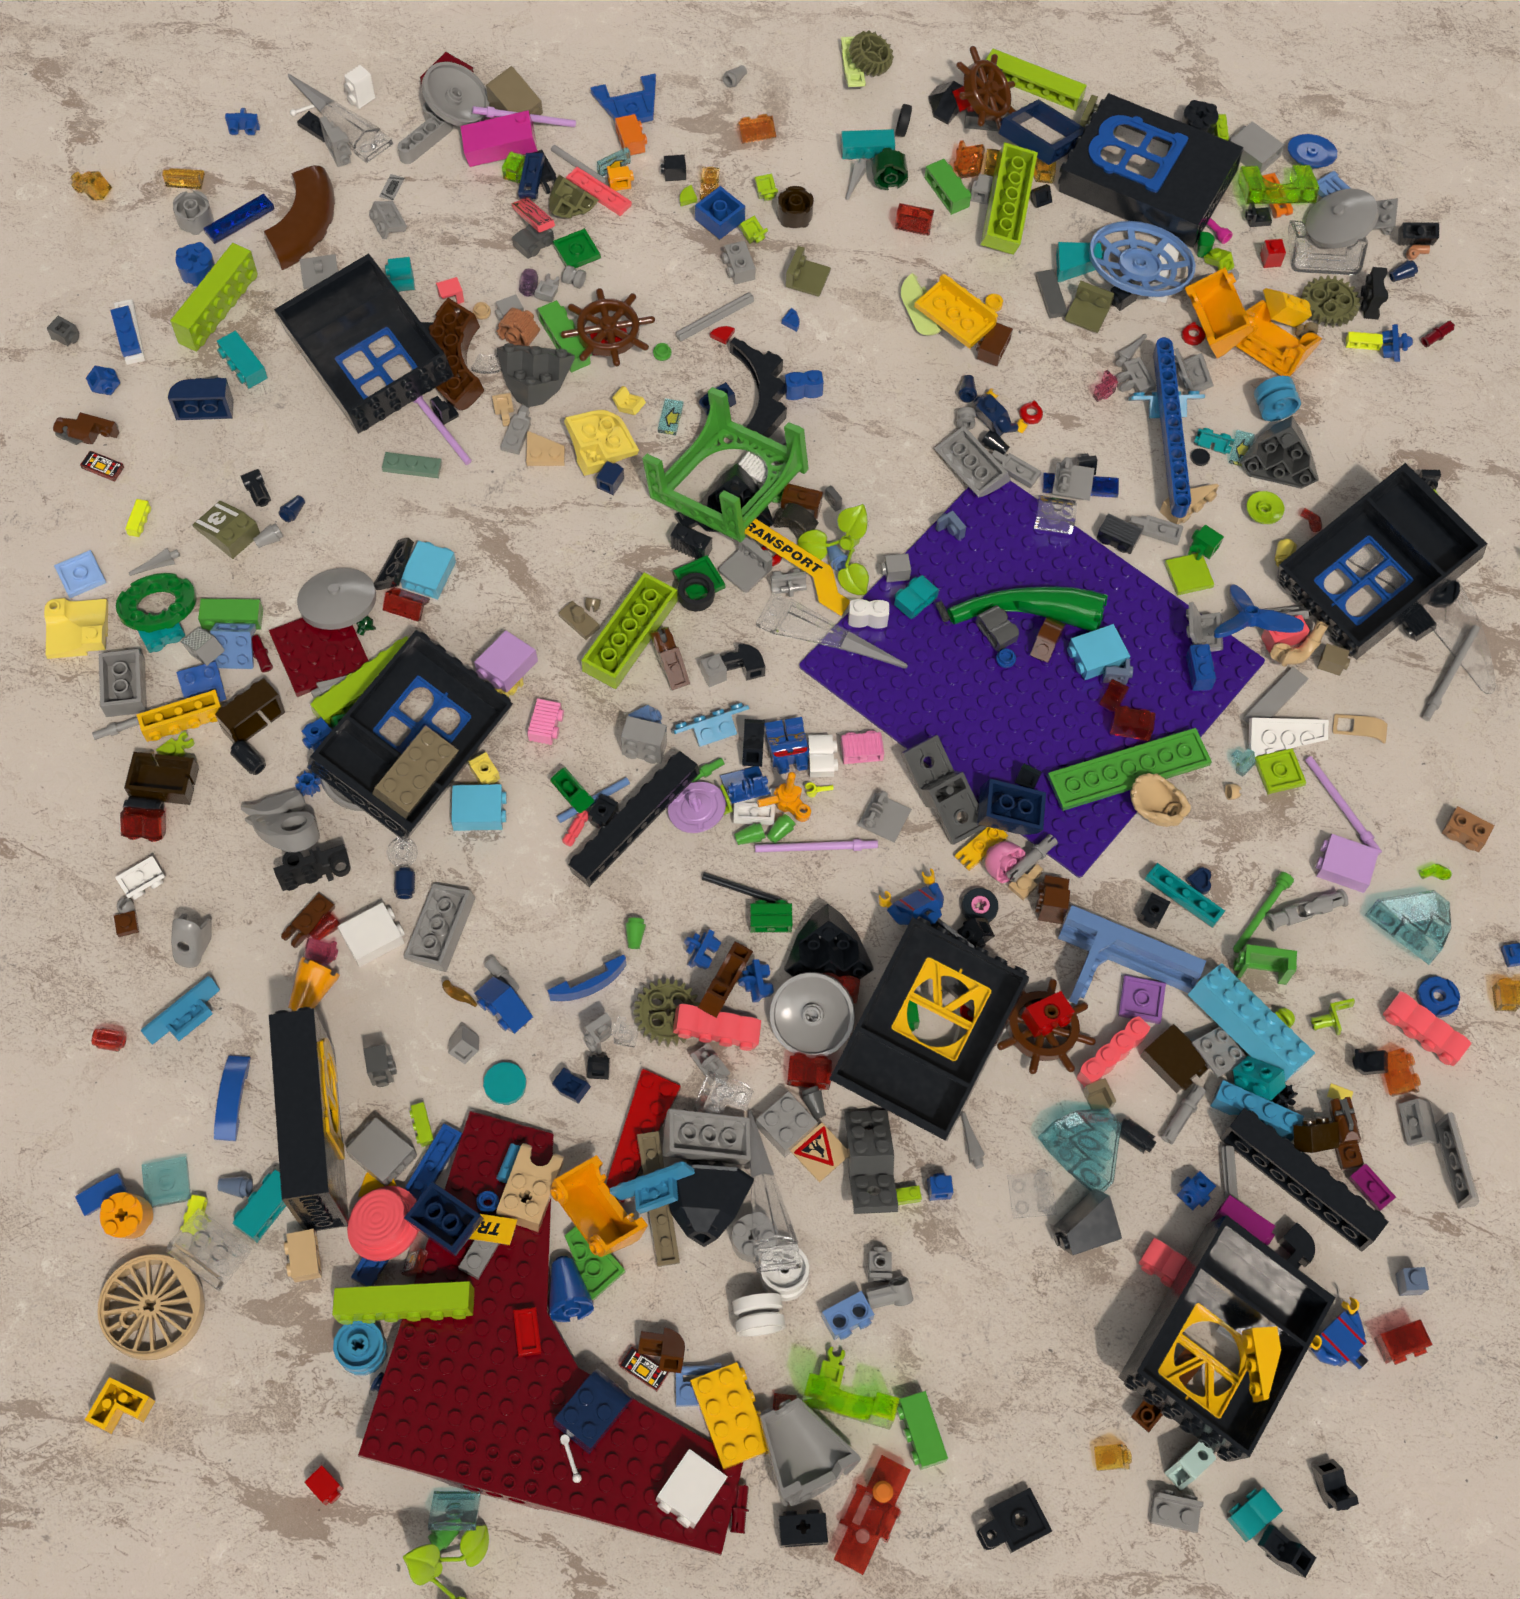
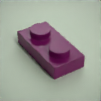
(1372, 1187)

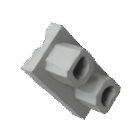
(788, 582)
(708, 1060)

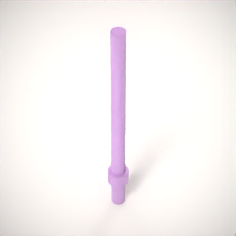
(491, 112)
(443, 430)
(1365, 836)
(856, 845)

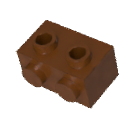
(994, 344)

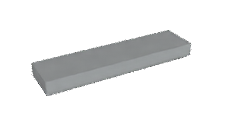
(1278, 695)

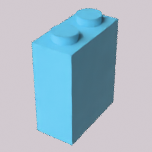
(428, 569)
(1097, 651)
(478, 807)

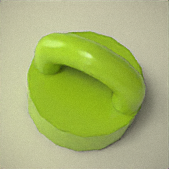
(1286, 1016)

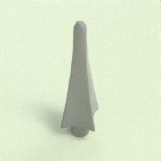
(858, 172)
(1128, 353)
(163, 559)
(324, 686)
(974, 1149)

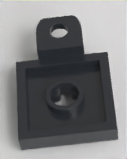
(1003, 1524)

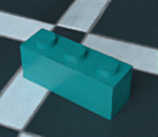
(866, 143)
(241, 360)
(262, 1208)

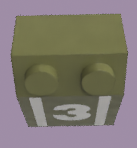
(227, 528)

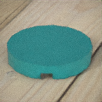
(505, 1083)

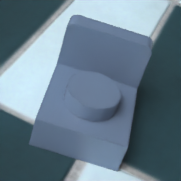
(953, 524)
(1118, 674)

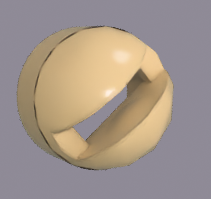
(1232, 791)

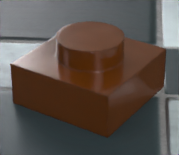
(126, 924)

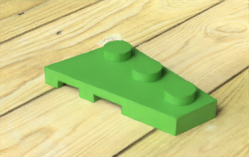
(595, 1271)

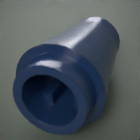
(1405, 270)
(968, 389)
(291, 509)

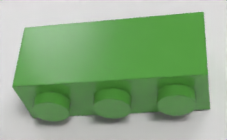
(947, 186)
(230, 611)
(921, 1430)

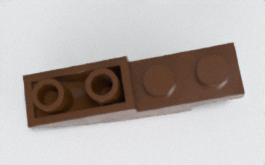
(1148, 1415)

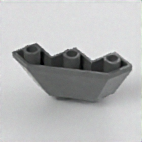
(533, 371)
(1282, 456)

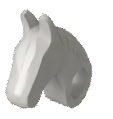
(282, 823)

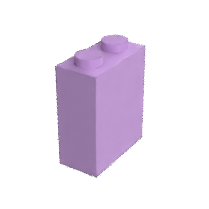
(506, 661)
(1347, 863)

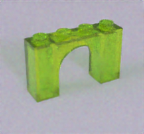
(1256, 189)
(871, 1410)

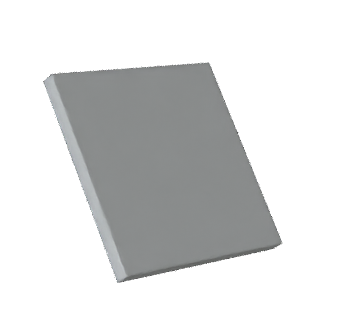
(317, 269)

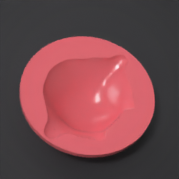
(378, 1224)

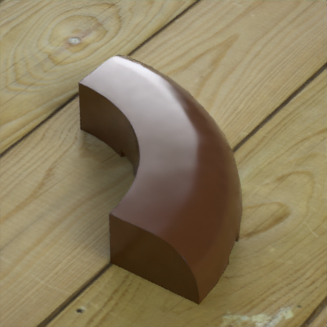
(307, 218)
(453, 333)

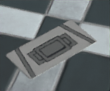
(392, 187)

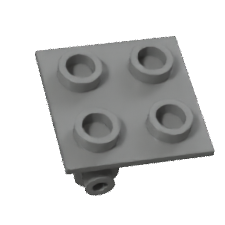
(1387, 215)
(1073, 480)
(884, 816)
(1219, 1051)

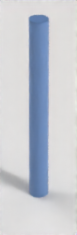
(607, 792)

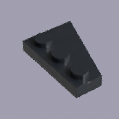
(394, 567)

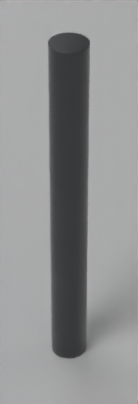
(740, 888)

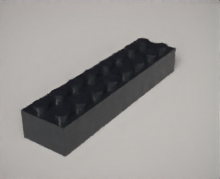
(1304, 1180)

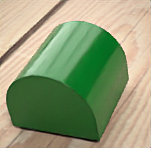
(1205, 244)

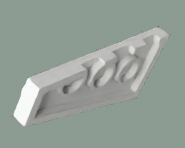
(1278, 734)

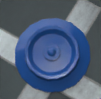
(1312, 150)

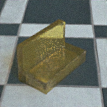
(183, 178)

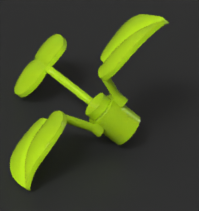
(854, 523)
(425, 1561)

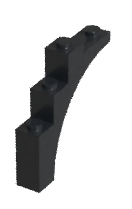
(764, 370)

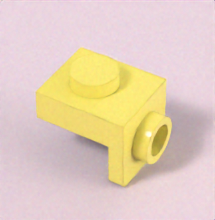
(627, 402)

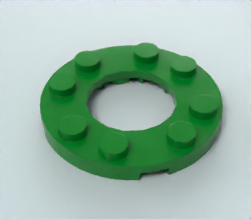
(135, 619)

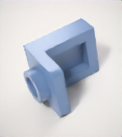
(647, 713)

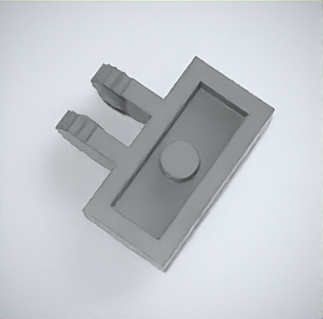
(1138, 376)

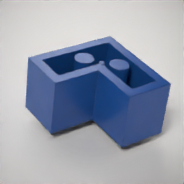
(504, 1003)

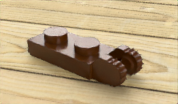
(308, 919)

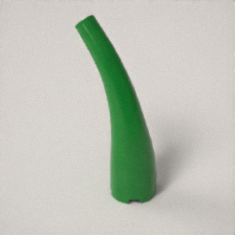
(1065, 604)

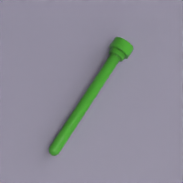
(1283, 882)

